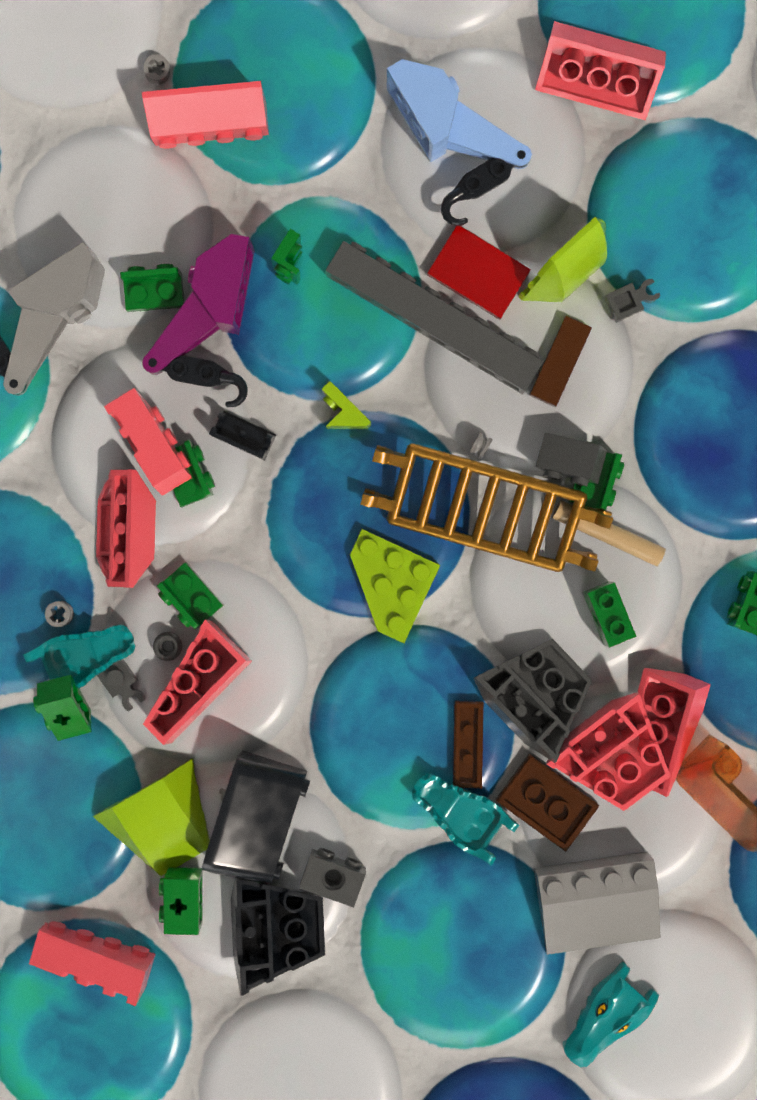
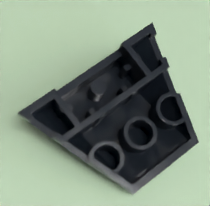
(273, 931)

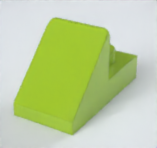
(350, 416)

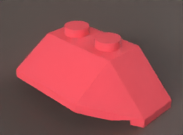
(125, 528)

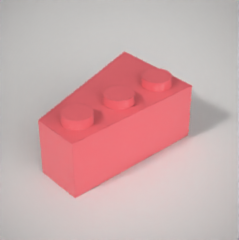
(150, 441)

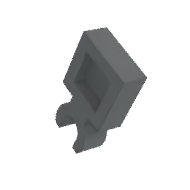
(628, 301)
(119, 680)

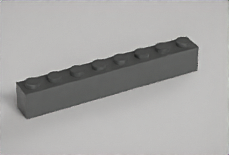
(434, 317)

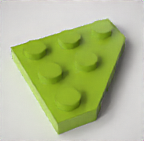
(392, 582)

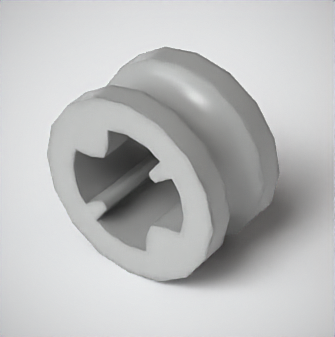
(159, 61)
(480, 446)
(50, 612)

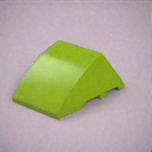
(570, 265)
(161, 820)

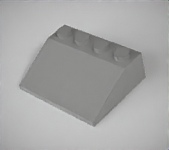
(598, 902)

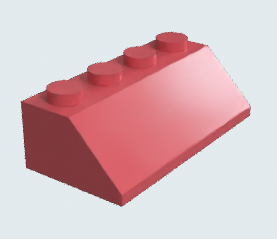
(600, 70)
(206, 114)

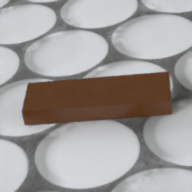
(560, 361)
(468, 744)

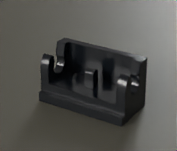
(243, 435)

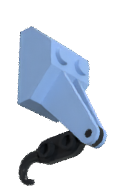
(441, 122)

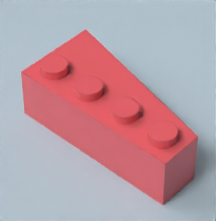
(200, 678)
(93, 960)

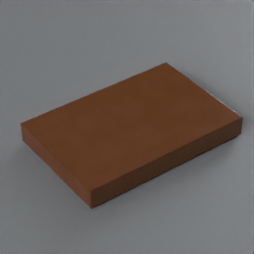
(547, 802)

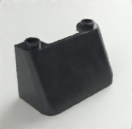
(255, 818)

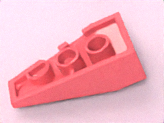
(674, 709)

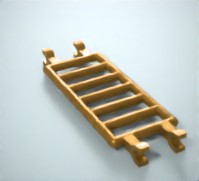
(564, 554)

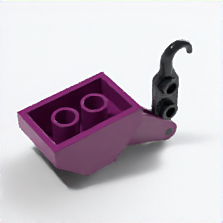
(215, 303)

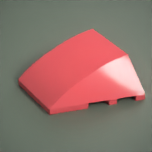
(615, 753)

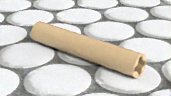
(614, 536)

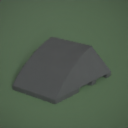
(537, 695)

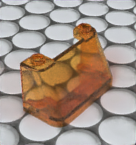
(708, 779)

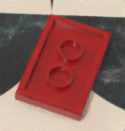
(478, 272)

